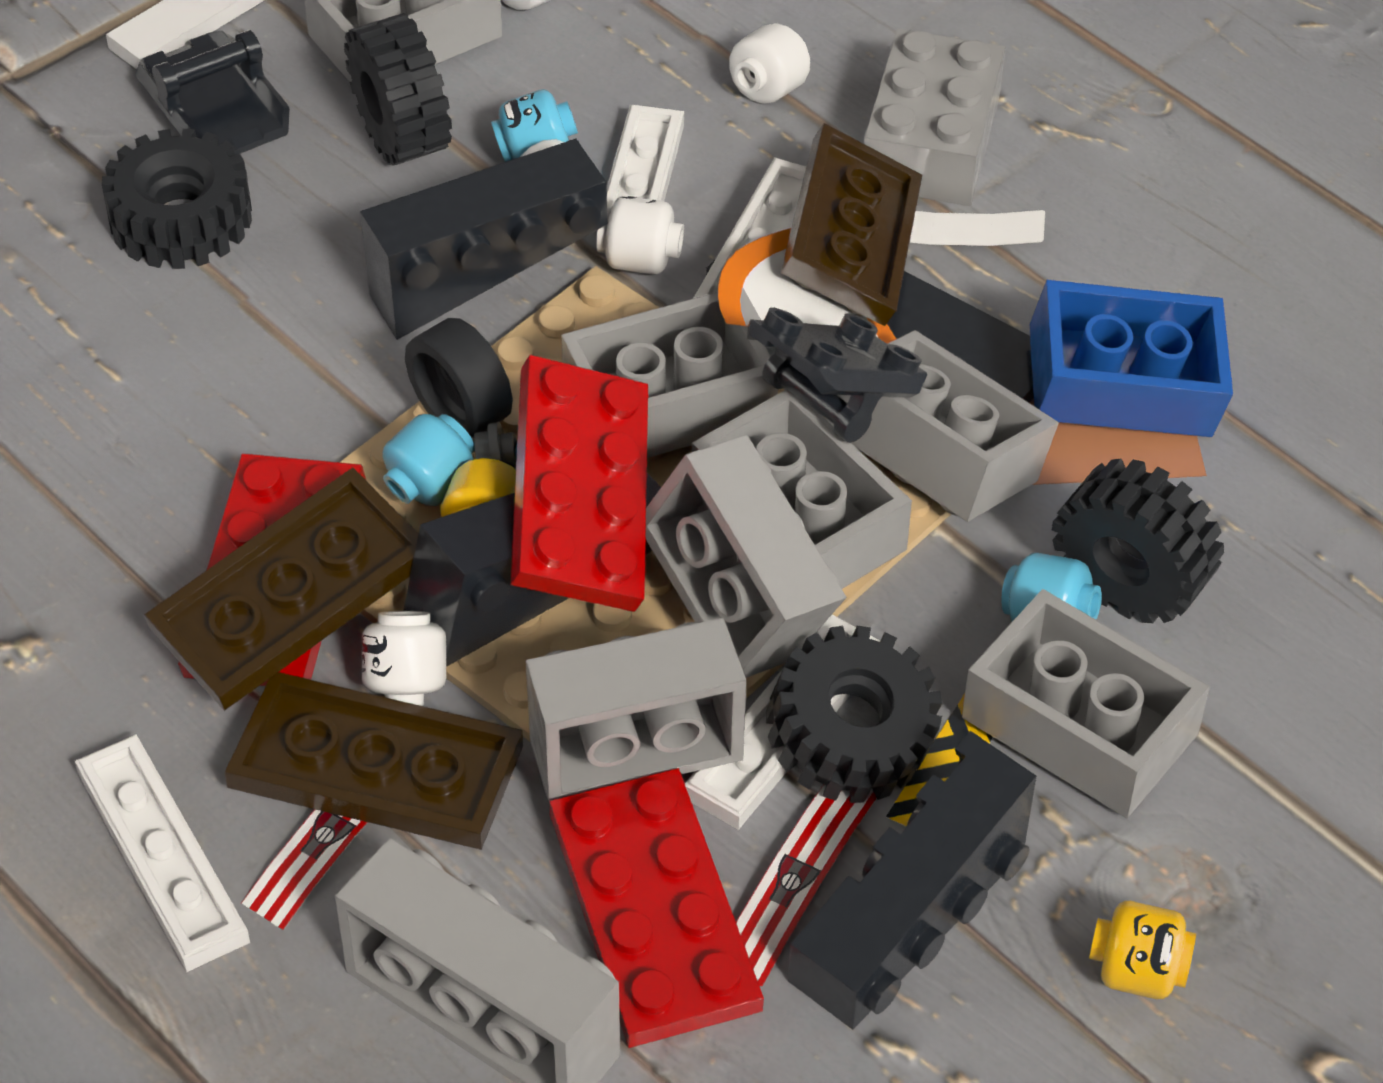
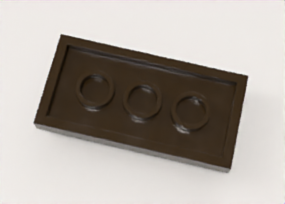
(852, 225)
(286, 588)
(375, 759)

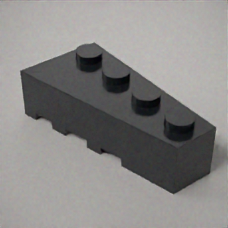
(477, 232)
(466, 576)
(917, 885)

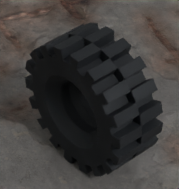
(398, 89)
(172, 171)
(1140, 539)
(844, 753)

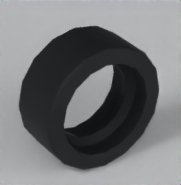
(459, 375)

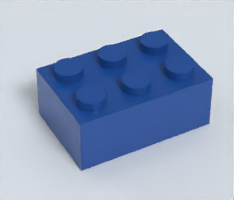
(1130, 358)

